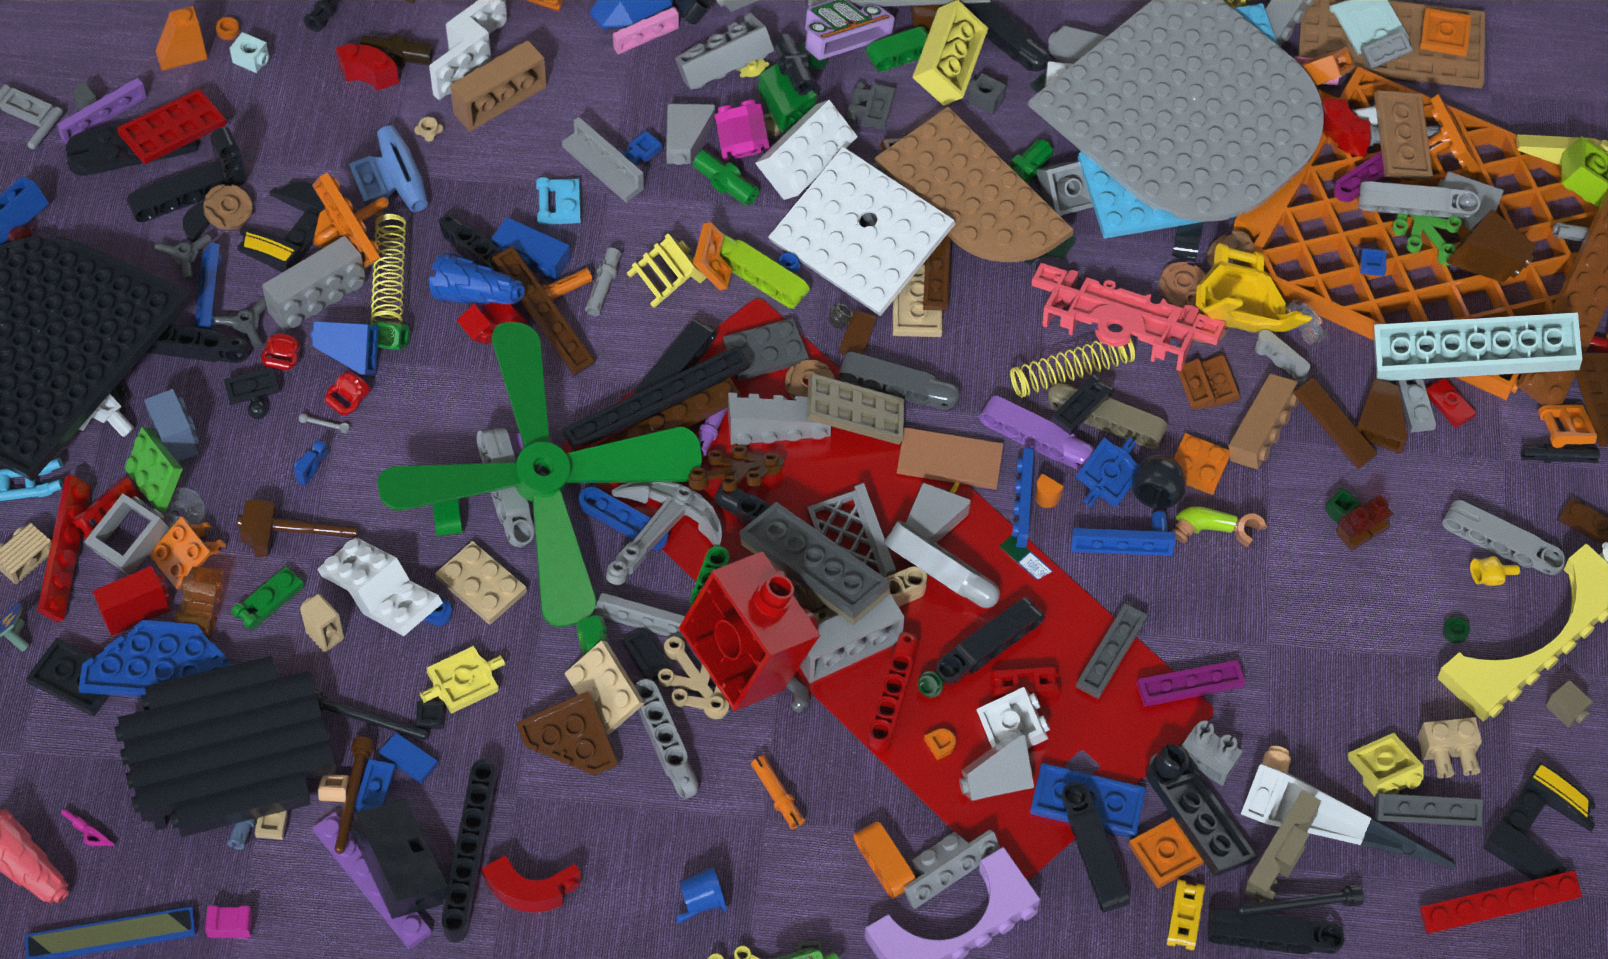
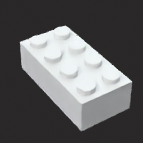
(806, 149)

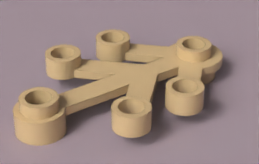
(696, 681)

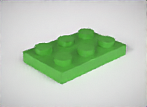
(153, 469)

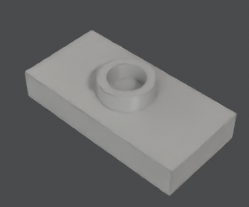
(1386, 49)

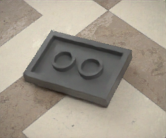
(768, 348)

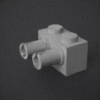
(1211, 754)

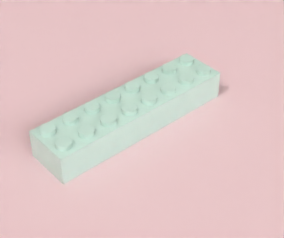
(1477, 347)

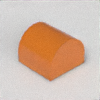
(1048, 492)

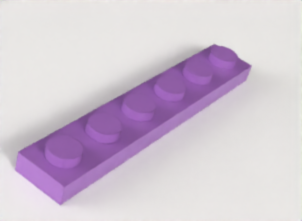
(409, 928)

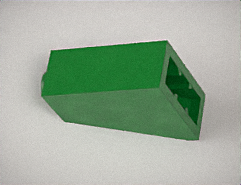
(781, 99)

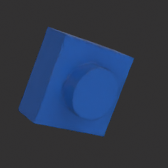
(1373, 262)

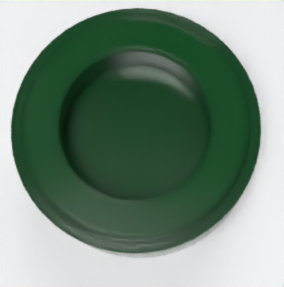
(1456, 629)

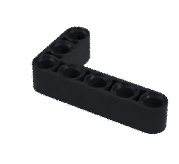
(192, 185)

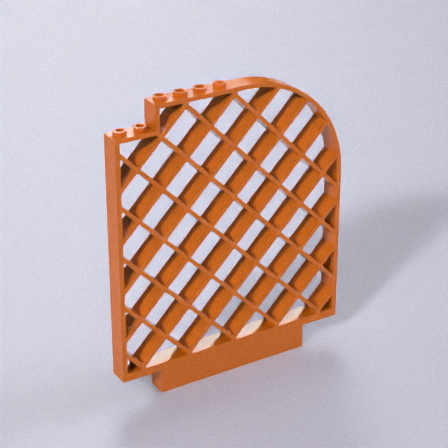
(1361, 317)

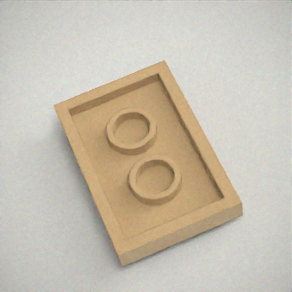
(481, 582)
(608, 683)

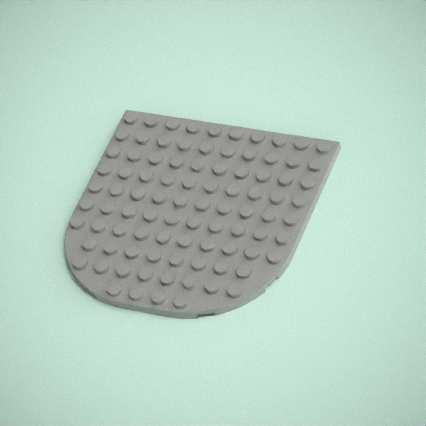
(1189, 110)

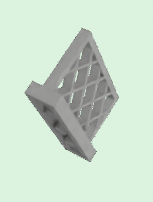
(870, 527)

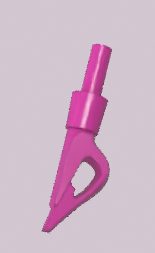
(83, 826)

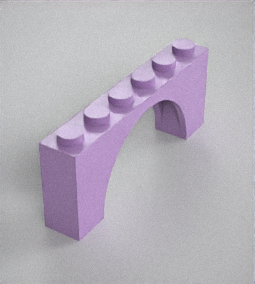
(1009, 902)

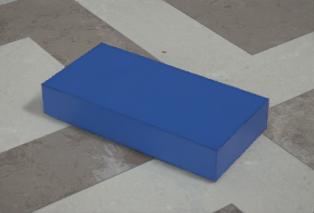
(408, 758)

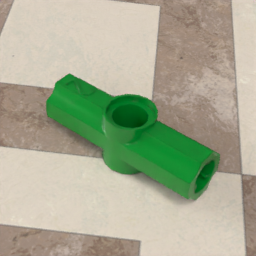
(1027, 164)
(725, 178)

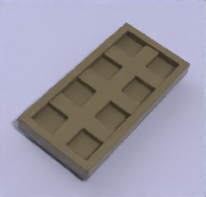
(855, 409)

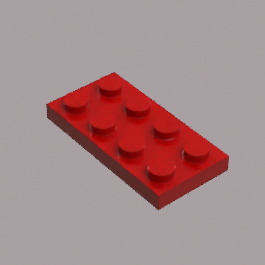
(171, 126)

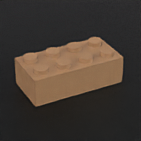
(498, 85)

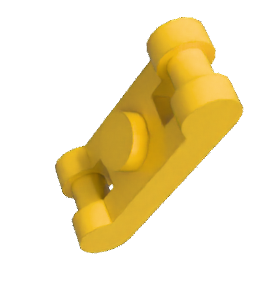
(1185, 914)

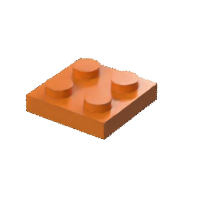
(1445, 32)
(1202, 462)
(1165, 853)

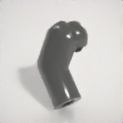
(800, 693)

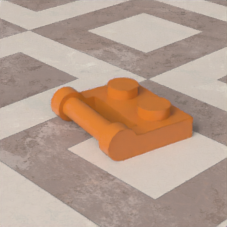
(1574, 421)

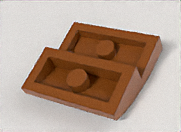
(1208, 383)

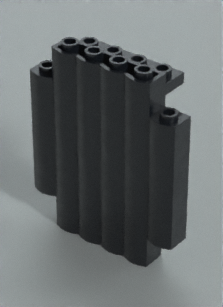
(224, 747)

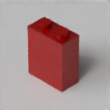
(132, 600)

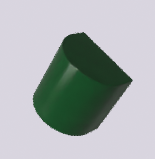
(1341, 504)

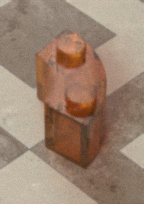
(201, 593)

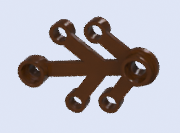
(765, 465)

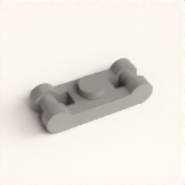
(1282, 356)

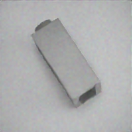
(143, 544)

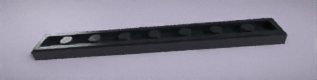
(656, 398)

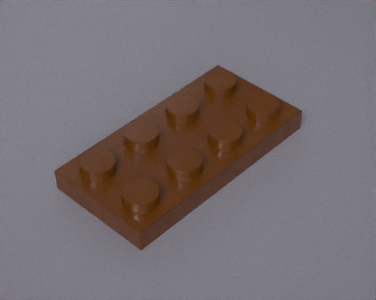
(1594, 388)

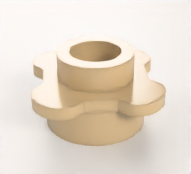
(424, 126)

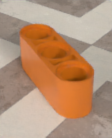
(884, 858)

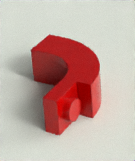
(529, 894)

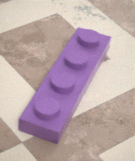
(102, 110)

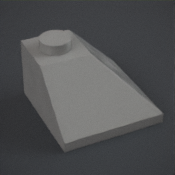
(1064, 187)

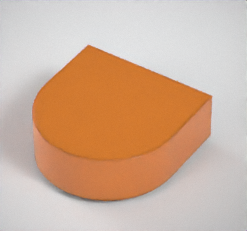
(940, 742)

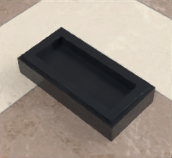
(645, 654)

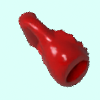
(281, 347)
(351, 388)

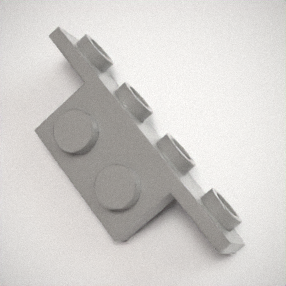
(946, 864)

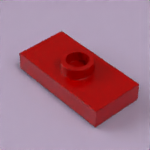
(1450, 403)

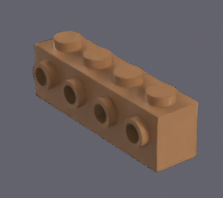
(1264, 422)

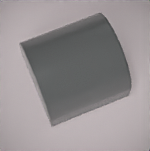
(83, 95)

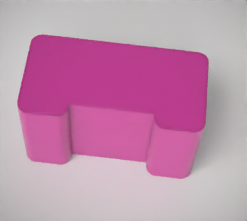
(228, 922)

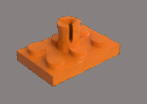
(1450, 136)

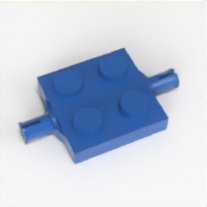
(1108, 472)

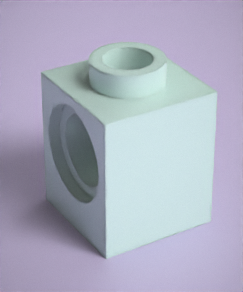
(249, 52)

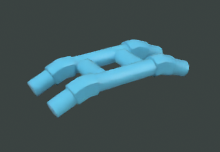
(31, 489)

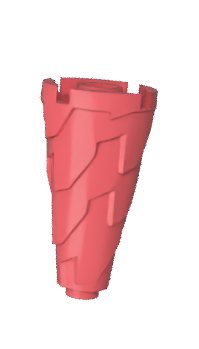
(27, 863)

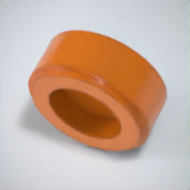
(227, 28)

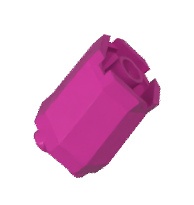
(742, 130)

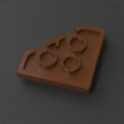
(571, 734)

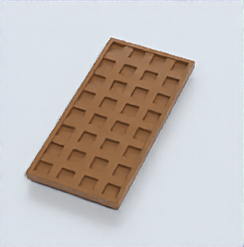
(1323, 33)

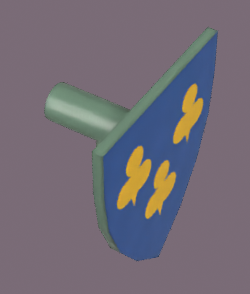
(12, 625)

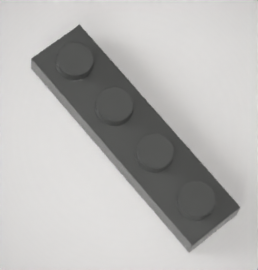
(1111, 651)
(1428, 809)

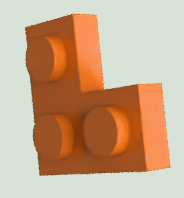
(708, 258)

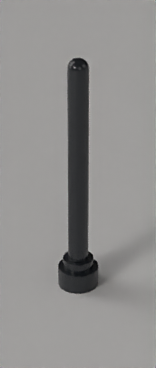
(370, 718)
(1350, 895)

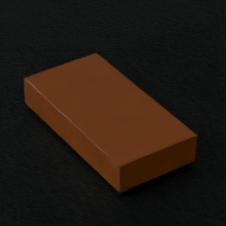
(858, 333)

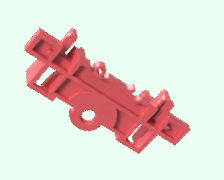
(1130, 310)

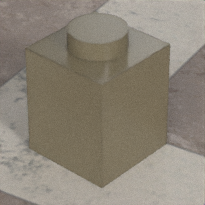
(1569, 704)

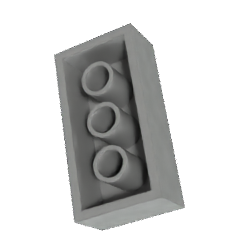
(314, 283)
(846, 643)

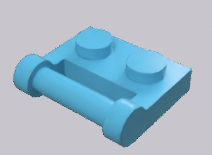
(567, 201)

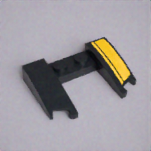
(286, 252)
(1509, 838)

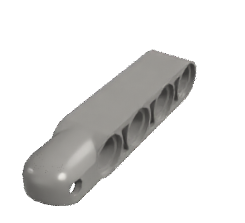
(1417, 200)
(510, 506)
(1503, 538)
(942, 565)
(680, 774)

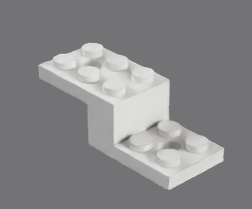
(467, 44)
(379, 586)

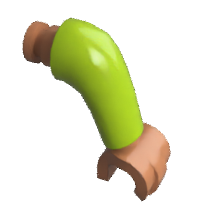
(1201, 518)

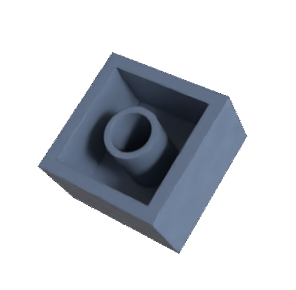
(172, 424)

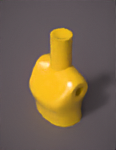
(1491, 571)

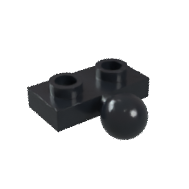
(252, 387)

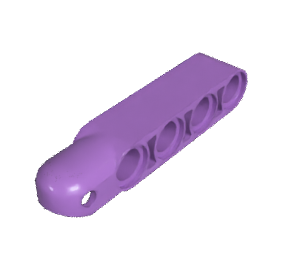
(1034, 432)

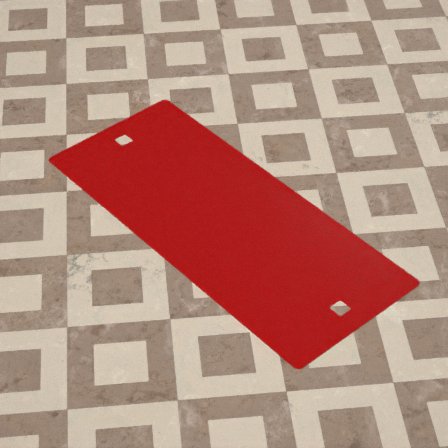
(1110, 729)

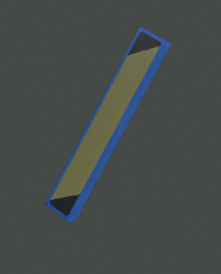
(111, 934)

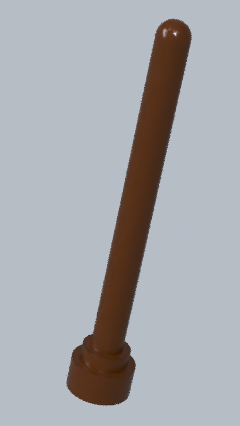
(361, 748)

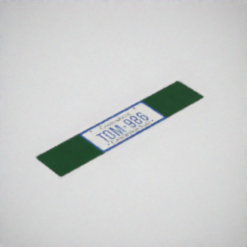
(1025, 558)

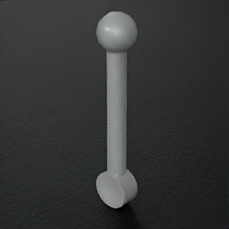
(344, 427)

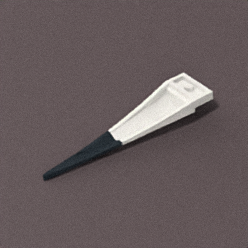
(1276, 792)

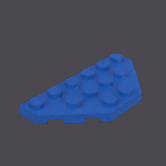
(150, 656)

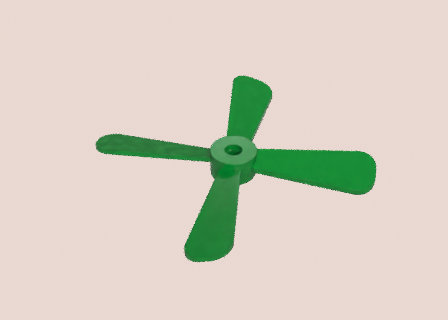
(563, 578)

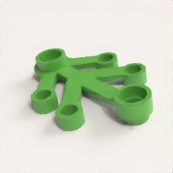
(1426, 224)

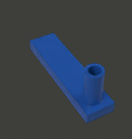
(1154, 542)

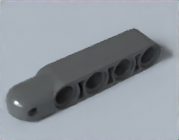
(898, 381)

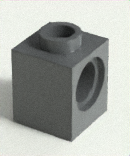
(986, 93)

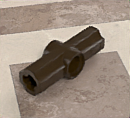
(401, 50)

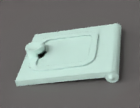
(1366, 21)

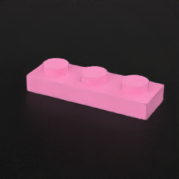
(645, 30)

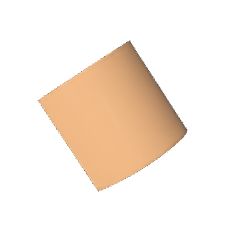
(333, 788)

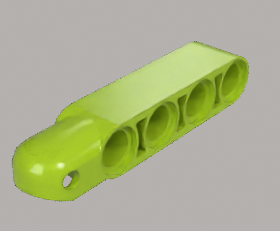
(763, 272)

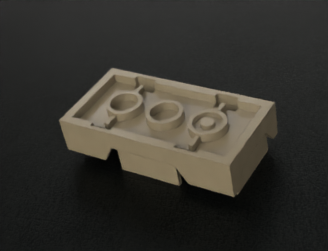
(1284, 848)

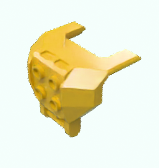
(1244, 295)

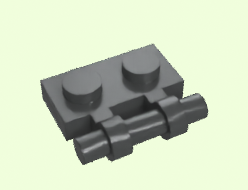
(877, 108)

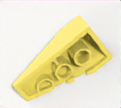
(1551, 147)

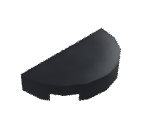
(195, 222)

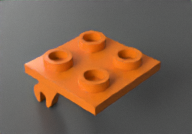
(183, 549)

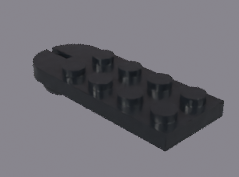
(105, 150)
(1197, 811)

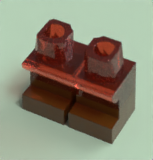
(1364, 522)

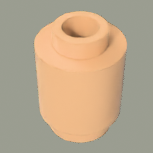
(1277, 758)

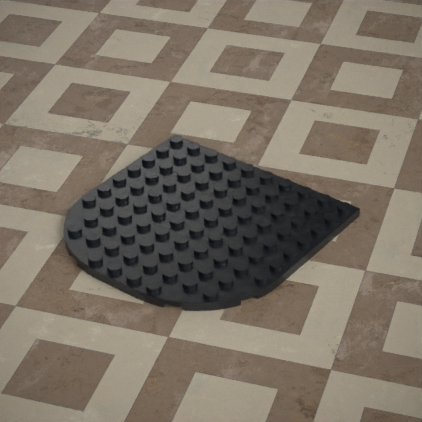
(68, 338)

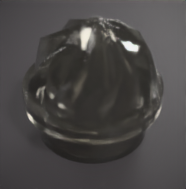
(840, 316)

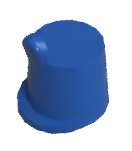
(701, 894)

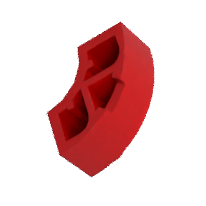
(367, 65)
(1345, 128)
(481, 320)

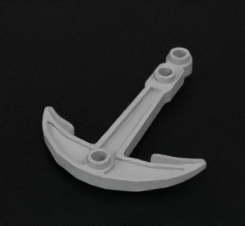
(677, 502)

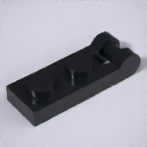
(1082, 404)

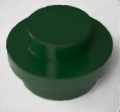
(930, 684)

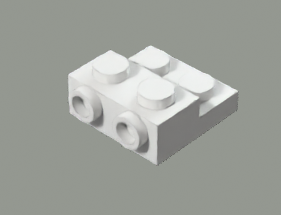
(1014, 714)

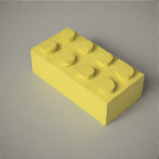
(950, 52)

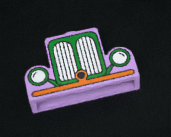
(841, 27)

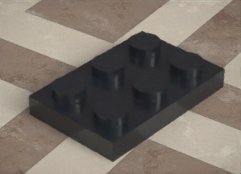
(60, 673)

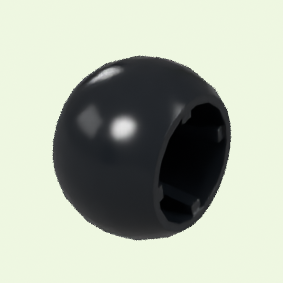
(1159, 482)

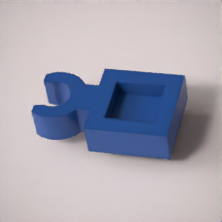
(643, 148)
(308, 464)

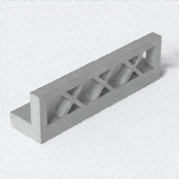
(604, 161)

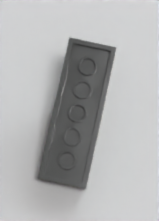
(815, 565)

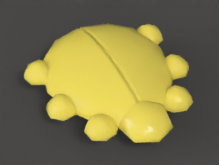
(753, 68)

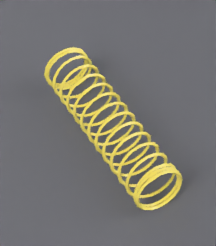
(387, 311)
(1022, 378)

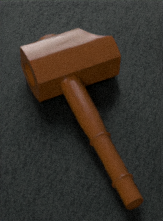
(260, 521)

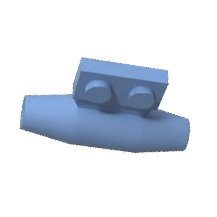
(391, 172)

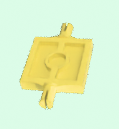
(462, 679)

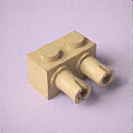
(1451, 739)

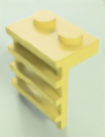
(677, 257)

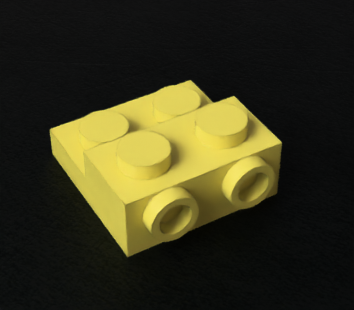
(1387, 766)

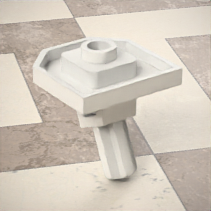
(109, 411)

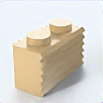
(23, 552)
(321, 622)

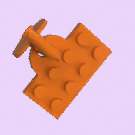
(339, 220)

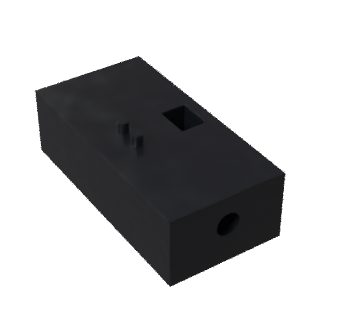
(399, 858)

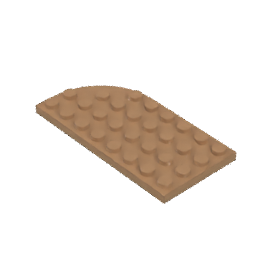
(965, 179)

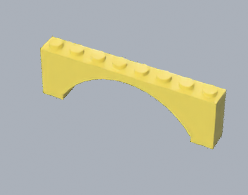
(1491, 683)

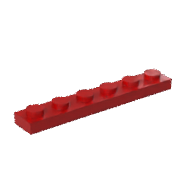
(63, 549)
(1500, 902)

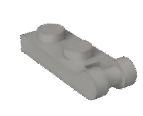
(1416, 405)

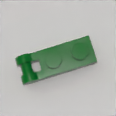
(268, 598)

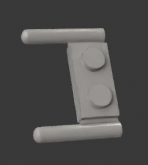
(31, 110)

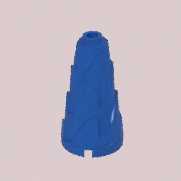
(466, 282)

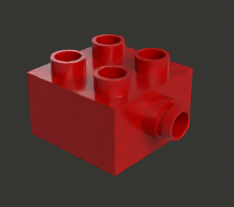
(749, 630)

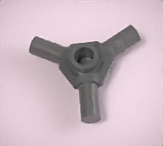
(184, 254)
(245, 322)

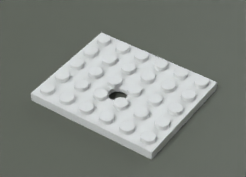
(861, 261)

